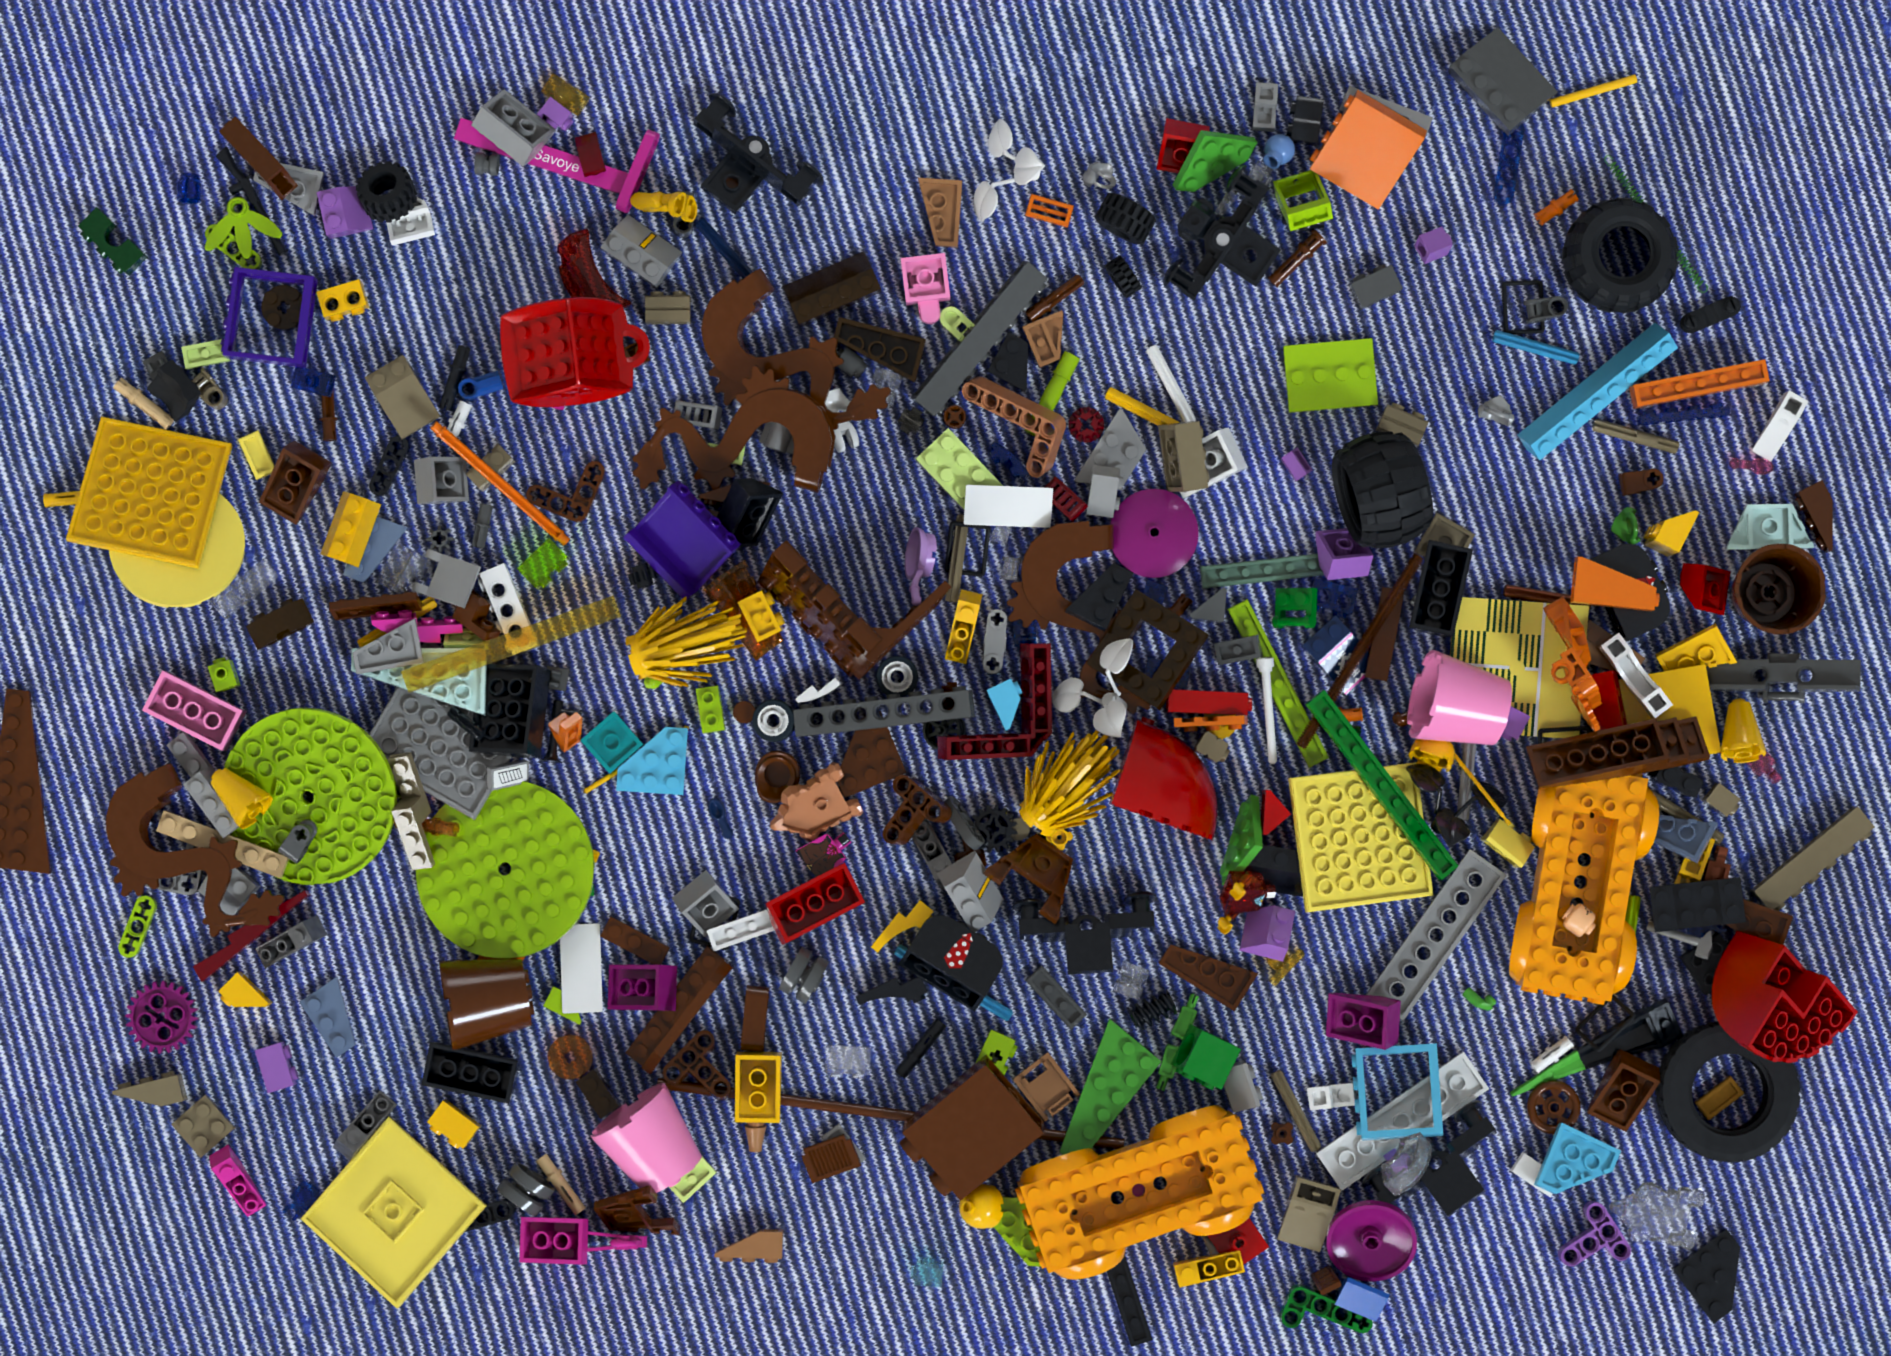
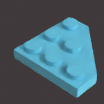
(657, 765)
(1574, 1160)

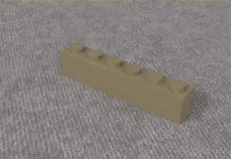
(1813, 858)

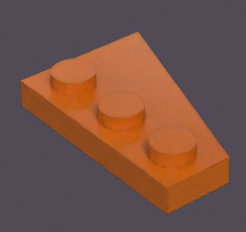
(1211, 723)

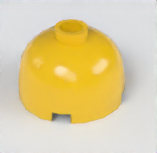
(1433, 753)
(982, 1207)

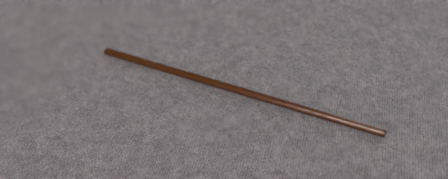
(864, 1110)

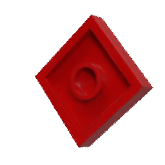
(1241, 1238)

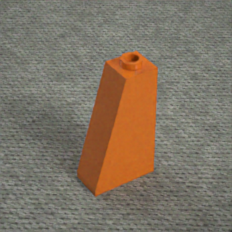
(1606, 587)

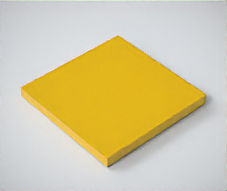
(1690, 696)

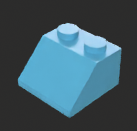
(1005, 701)

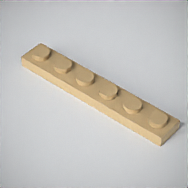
(200, 834)

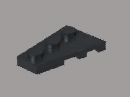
(1101, 598)

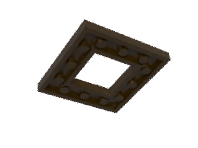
(1188, 643)

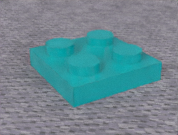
(612, 742)

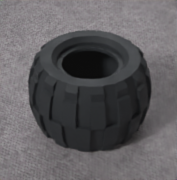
(1591, 278)
(1382, 489)

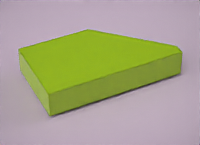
(554, 1003)

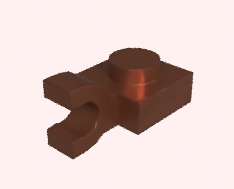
(1718, 868)

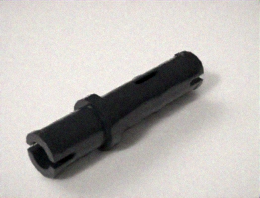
(919, 1050)

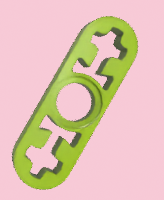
(224, 249)
(128, 930)

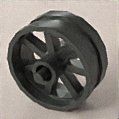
(942, 730)

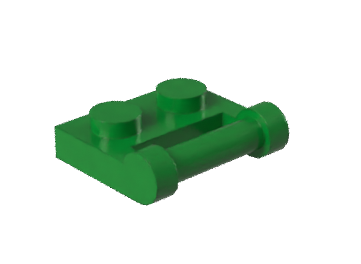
(1295, 600)

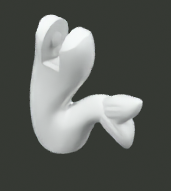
(835, 402)

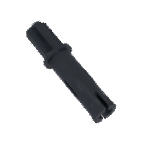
(455, 376)

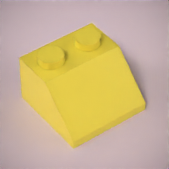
(1508, 843)

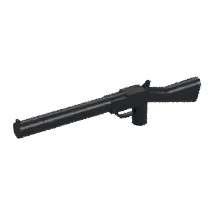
(245, 184)

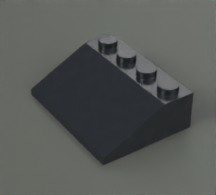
(513, 711)

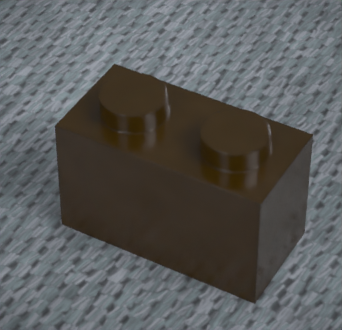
(598, 1093)

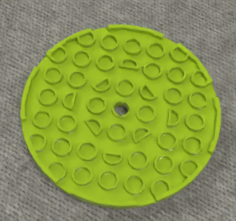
(343, 770)
(539, 896)

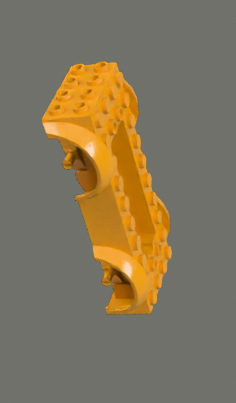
(1615, 827)
(1205, 1192)

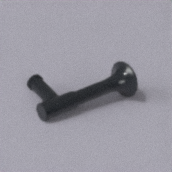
(551, 755)

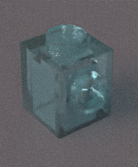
(927, 1272)

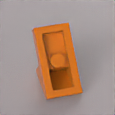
(566, 730)

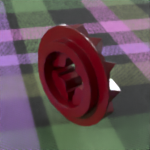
(1086, 435)

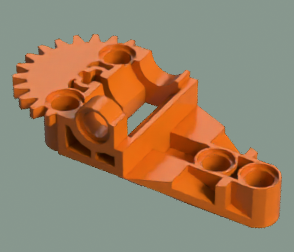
(1574, 660)

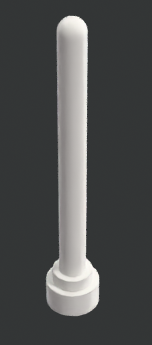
(1265, 666)

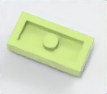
(203, 354)
(461, 640)
(693, 1180)

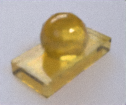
(565, 94)
(1283, 967)

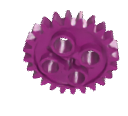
(152, 1034)

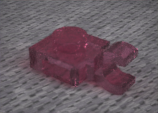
(1764, 765)

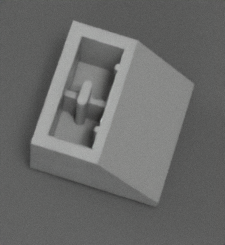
(1241, 1089)

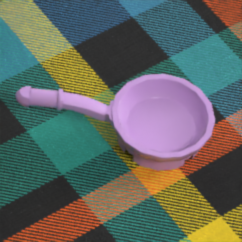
(919, 560)

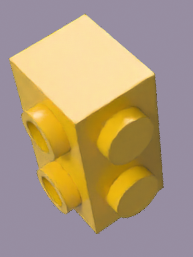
(453, 1124)

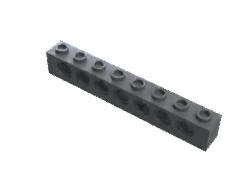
(962, 708)

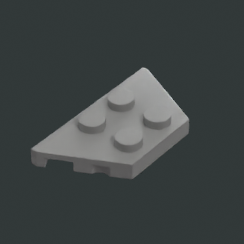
(1117, 448)

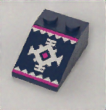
(1331, 649)

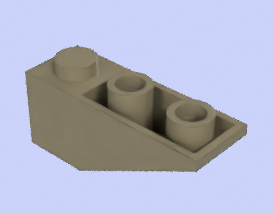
(159, 1092)

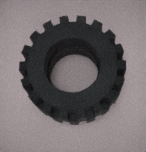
(390, 205)
(1125, 218)

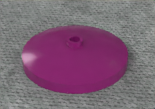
(1156, 555)
(1371, 1240)

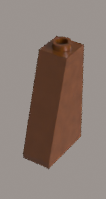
(258, 158)

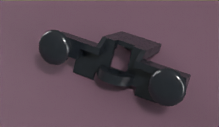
(1087, 949)
(1452, 1182)

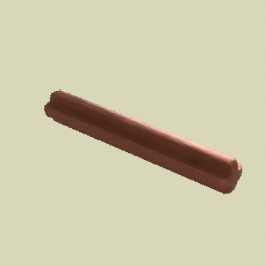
(1535, 595)

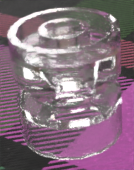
(892, 379)
(1131, 980)

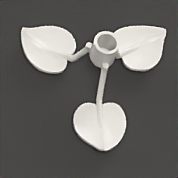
(1026, 169)
(1111, 717)

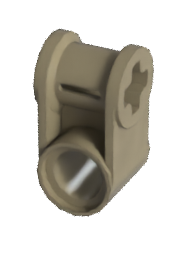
(208, 387)

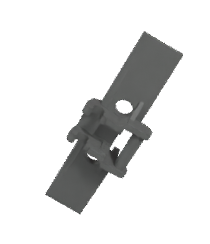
(1786, 668)

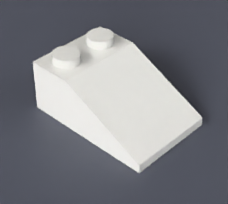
(1222, 458)

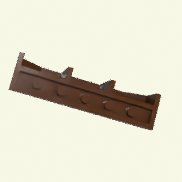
(690, 996)

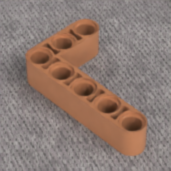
(1021, 417)

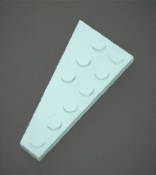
(463, 691)

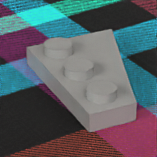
(391, 650)

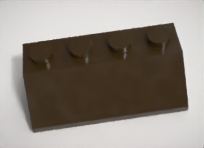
(832, 289)

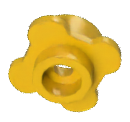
(1065, 837)

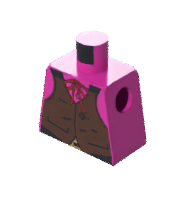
(824, 853)

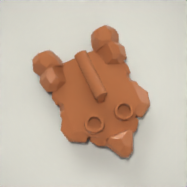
(815, 806)

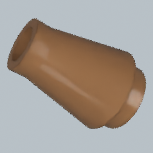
(755, 1135)

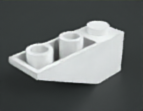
(1779, 425)

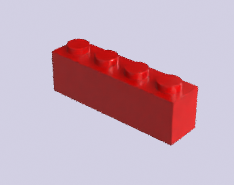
(1611, 711)

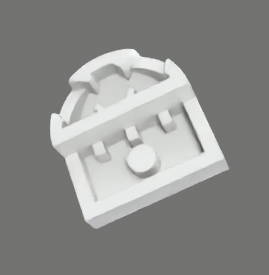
(413, 226)

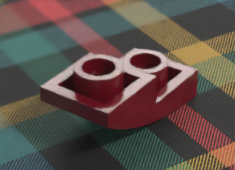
(590, 154)

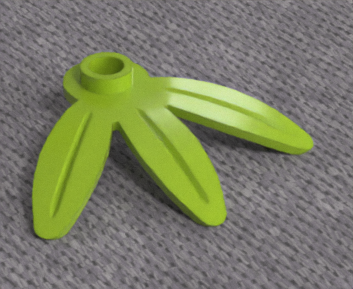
(242, 231)

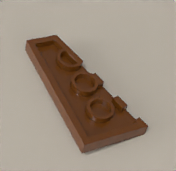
(1216, 978)

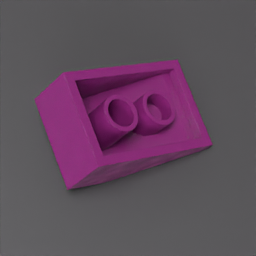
(642, 987)
(1363, 1019)

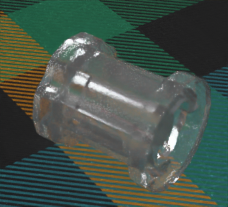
(1010, 568)

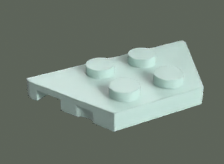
(1768, 525)

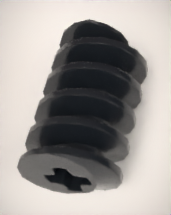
(1152, 1010)

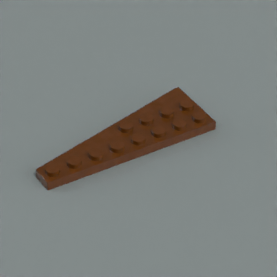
(21, 795)

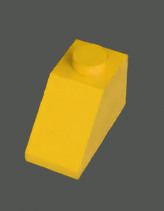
(243, 993)

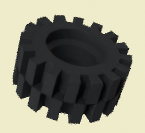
(1123, 276)

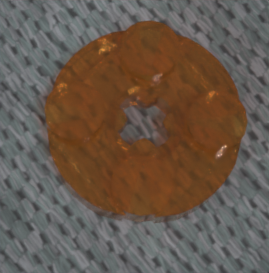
(559, 1063)

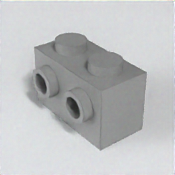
(1103, 491)

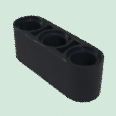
(494, 1215)

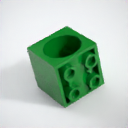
(1205, 1058)

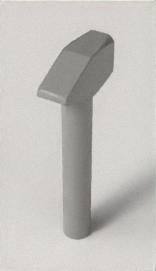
(1703, 944)

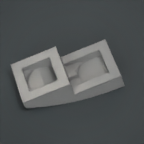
(1265, 107)

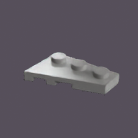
(308, 183)

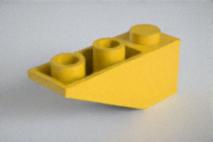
(963, 626)
(1208, 1268)

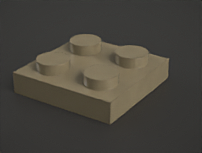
(203, 1126)

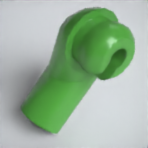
(1477, 1001)

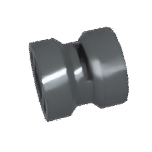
(486, 164)

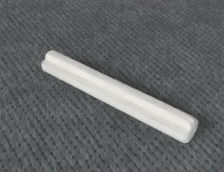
(1170, 384)

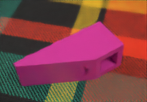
(236, 1180)

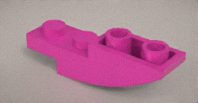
(428, 627)

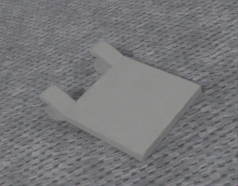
(451, 580)

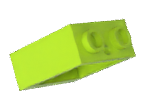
(1307, 213)

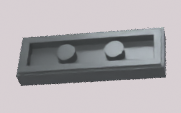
(1056, 997)

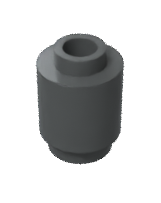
(853, 363)

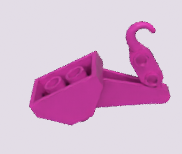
(566, 1240)

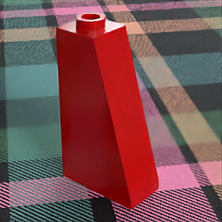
(1208, 702)

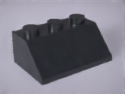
(748, 510)
(1279, 868)

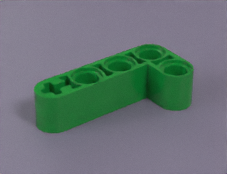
(1327, 1312)

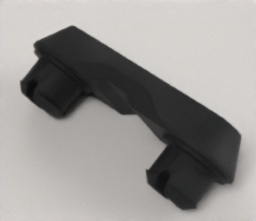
(1710, 314)

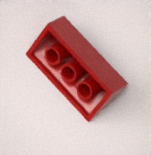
(814, 903)

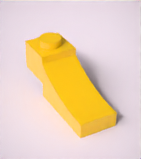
(900, 923)

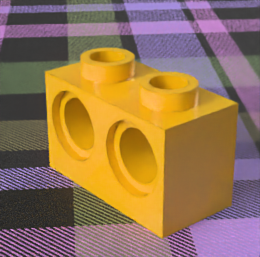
(341, 294)

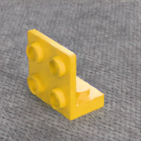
(761, 615)

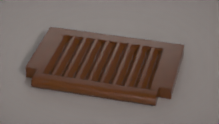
(830, 1158)

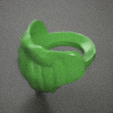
(1626, 526)

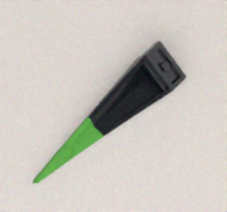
(1650, 1030)

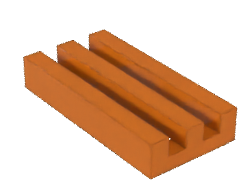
(1047, 210)

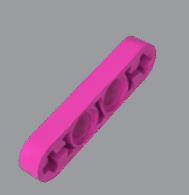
(637, 170)

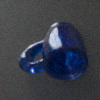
(189, 189)

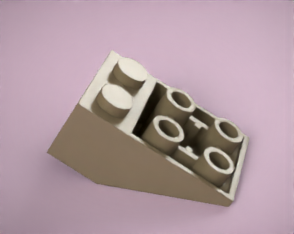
(1308, 1213)

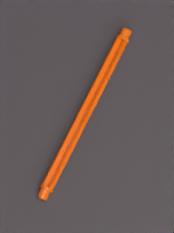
(499, 483)

